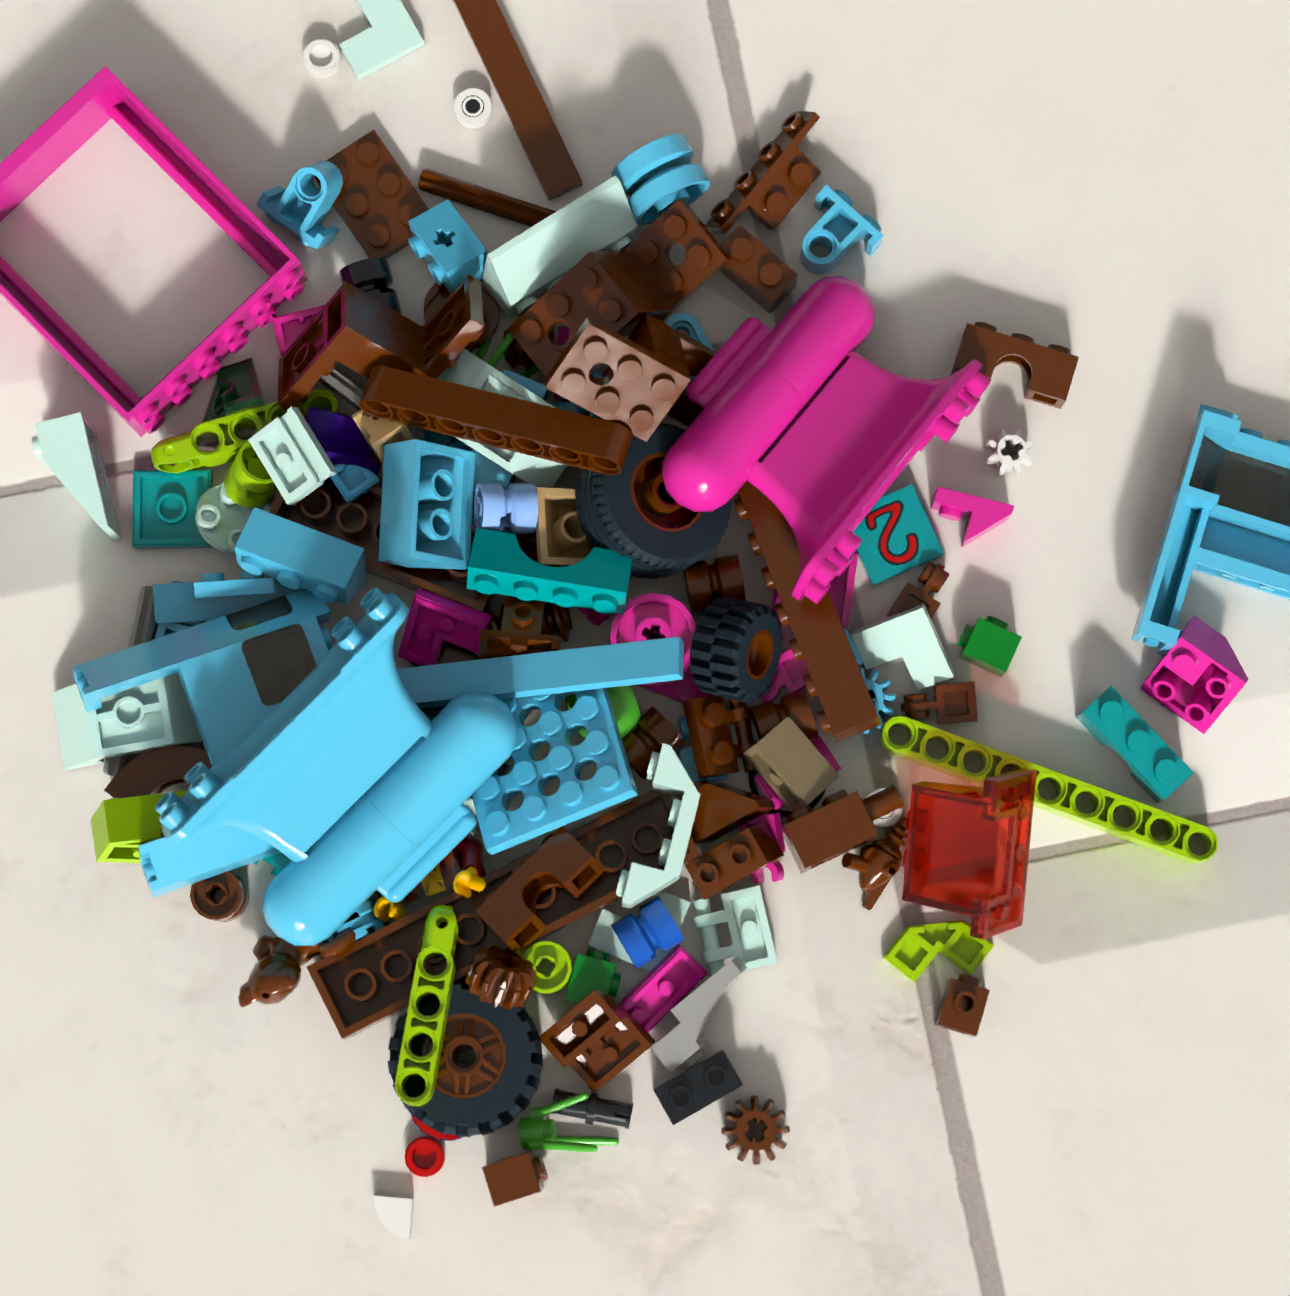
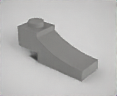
(684, 1041)

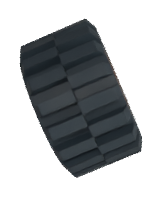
(736, 649)

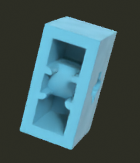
(447, 245)

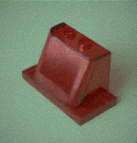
(971, 849)

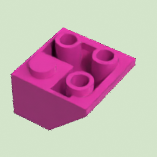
(1197, 676)

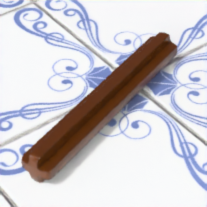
(482, 198)

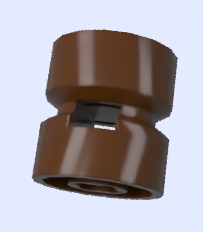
(713, 581)
(791, 705)
(649, 736)
(220, 897)

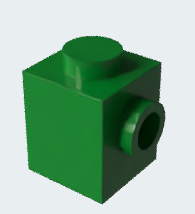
(989, 645)
(591, 973)

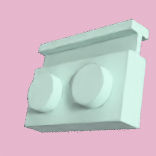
(292, 456)

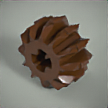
(500, 977)
(768, 1132)

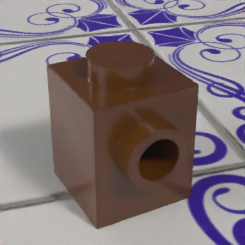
(962, 1005)

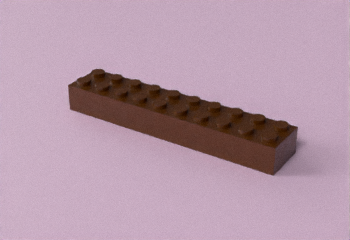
(377, 971)

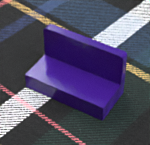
(341, 439)

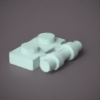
(747, 928)

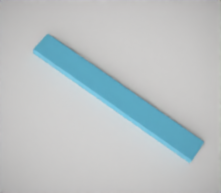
(548, 672)

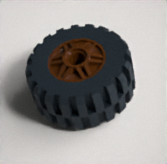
(495, 1085)

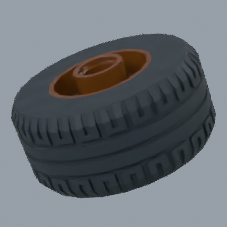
(639, 516)

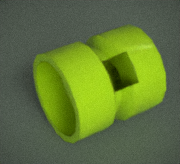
(248, 480)
(551, 965)

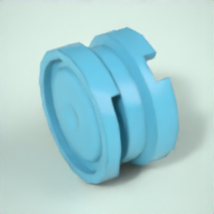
(364, 924)

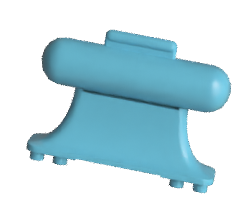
(349, 780)

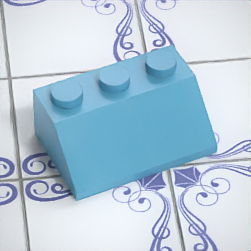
(426, 505)
(301, 557)

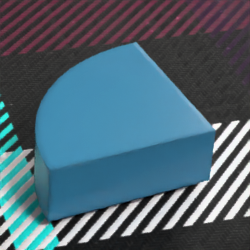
(354, 481)

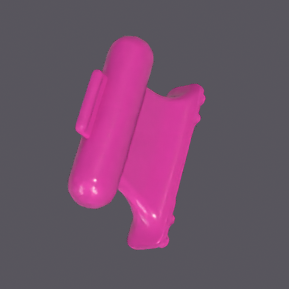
(811, 425)

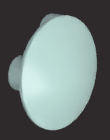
(221, 519)

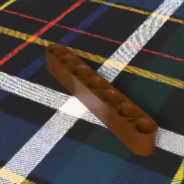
(496, 420)

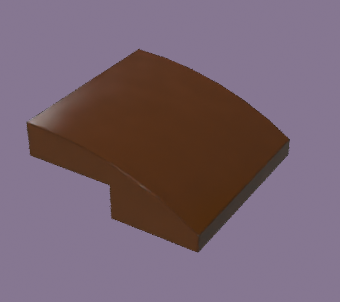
(596, 1039)

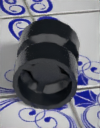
(374, 279)

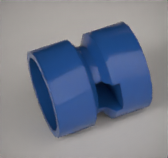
(647, 932)

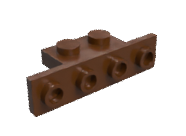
(774, 181)

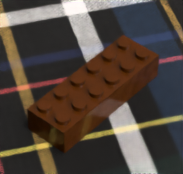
(360, 525)

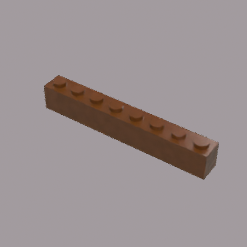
(816, 627)

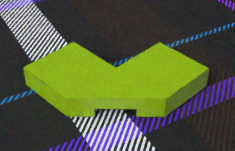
(921, 943)

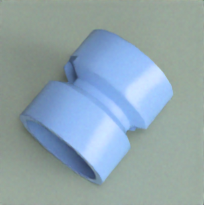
(506, 508)

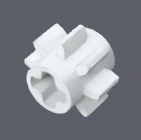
(1013, 442)

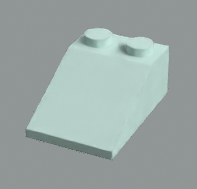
(74, 455)

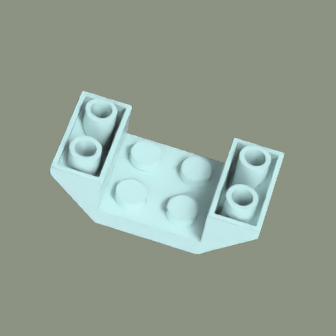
(478, 374)
(127, 723)
(671, 779)

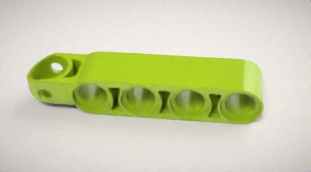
(185, 447)
(434, 942)

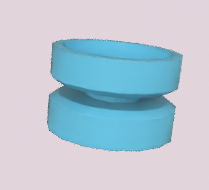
(660, 176)

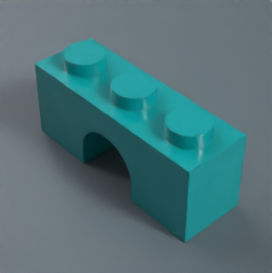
(1147, 755)

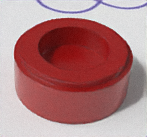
(425, 1156)

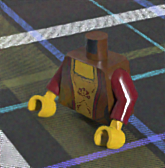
(458, 870)

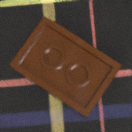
(375, 197)

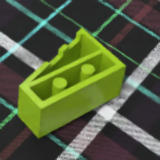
(124, 825)

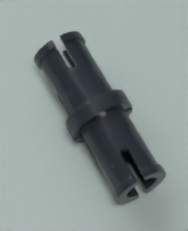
(596, 1109)

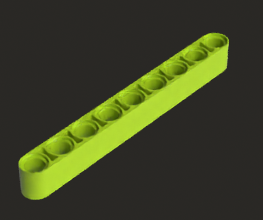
(1067, 790)

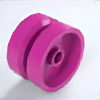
(654, 616)

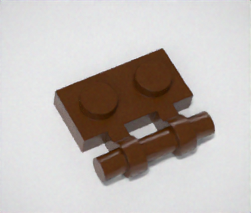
(712, 738)

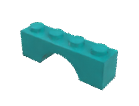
(504, 569)

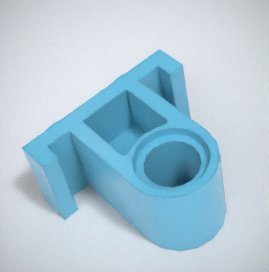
(304, 206)
(838, 231)

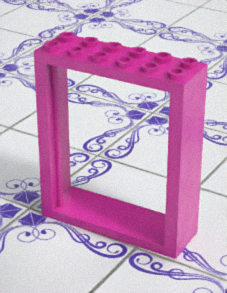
(46, 151)

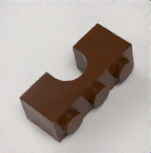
(1047, 368)
(557, 863)

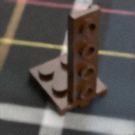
(520, 622)

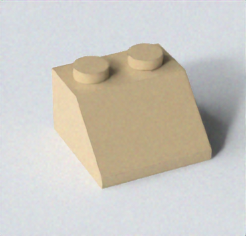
(558, 528)

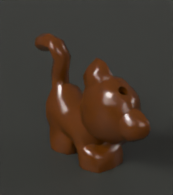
(280, 966)

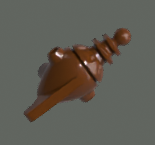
(878, 863)

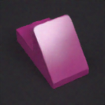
(981, 512)

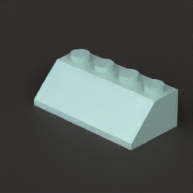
(541, 255)

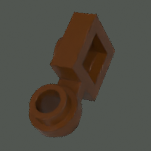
(932, 578)
(952, 703)

